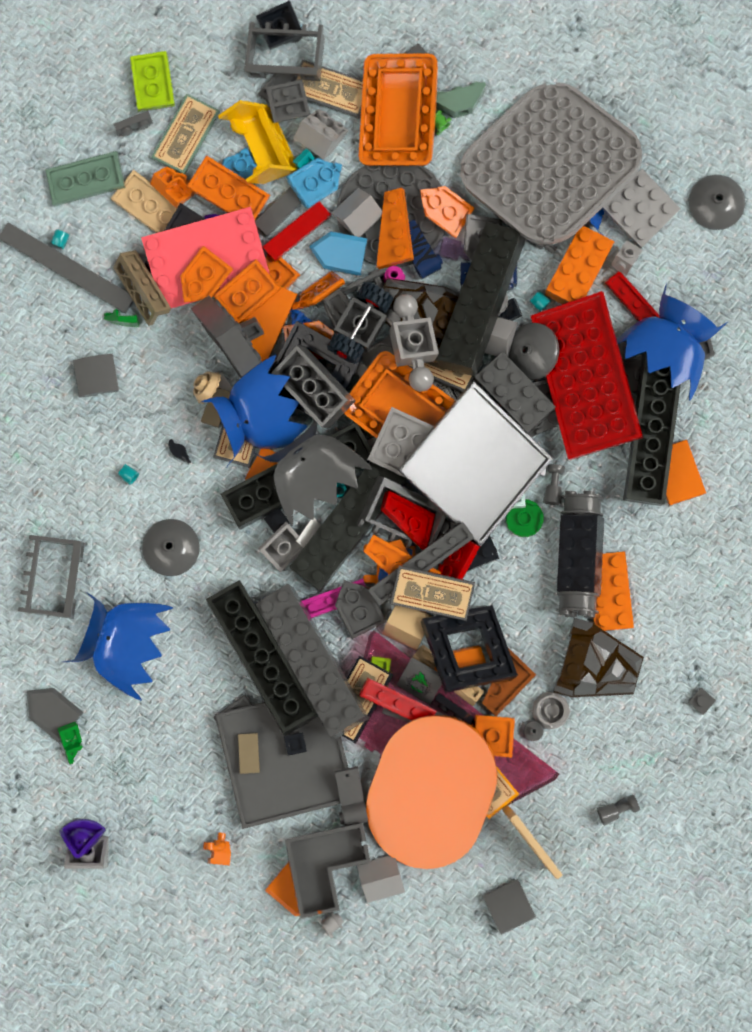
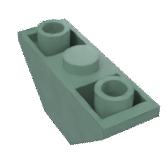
(460, 100)

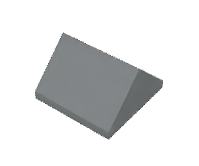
(358, 213)
(501, 337)
(281, 547)
(94, 859)
(380, 878)

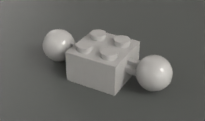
(413, 342)

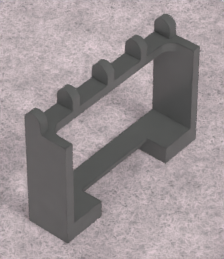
(260, 71)
(372, 500)
(70, 602)

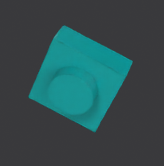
(303, 159)

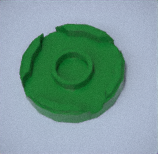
(525, 524)

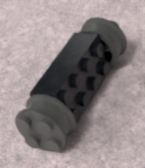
(580, 554)

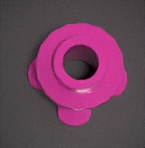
(394, 269)

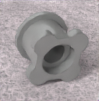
(331, 923)

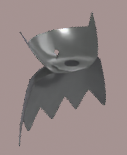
(315, 477)

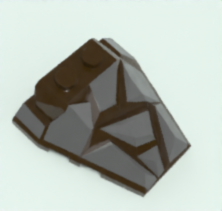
(432, 302)
(597, 664)

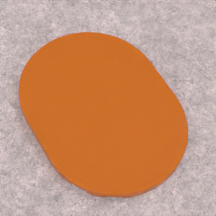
(431, 792)

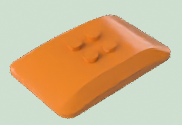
(398, 109)
(387, 387)

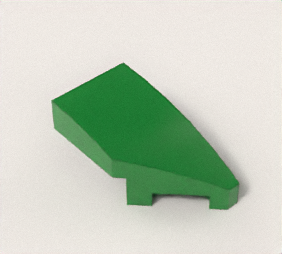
(115, 318)
(70, 740)

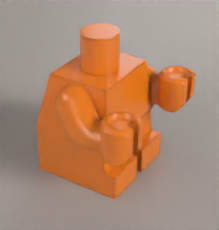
(219, 850)

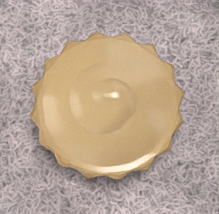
(206, 385)

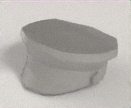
(551, 710)

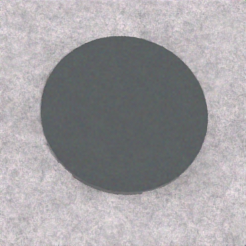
(380, 179)

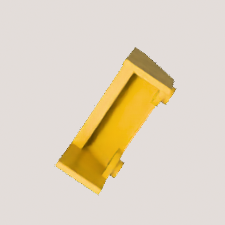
(264, 140)

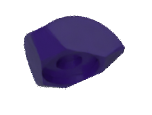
(81, 835)

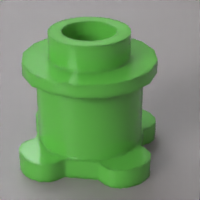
(441, 122)

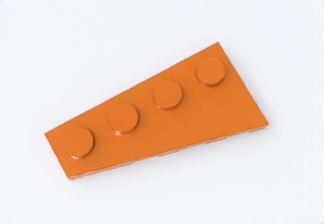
(395, 236)

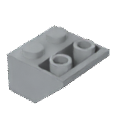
(320, 133)

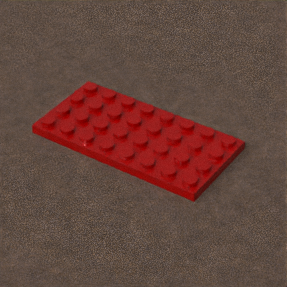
(589, 378)

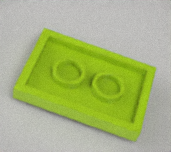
(152, 81)

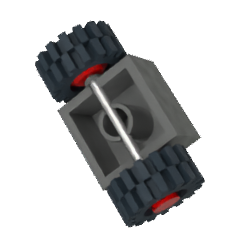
(360, 323)

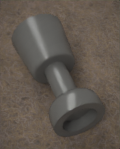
(554, 492)
(611, 812)

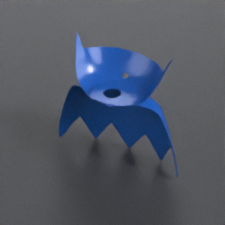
(669, 346)
(257, 400)
(129, 643)

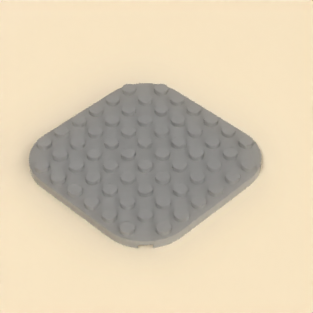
(551, 163)

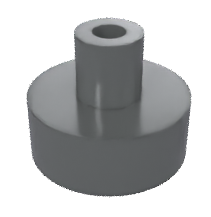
(528, 731)

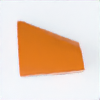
(172, 185)

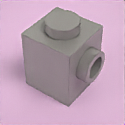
(626, 257)

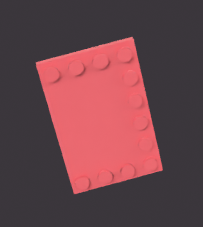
(228, 236)

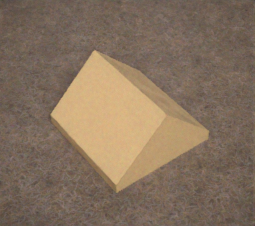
(405, 626)

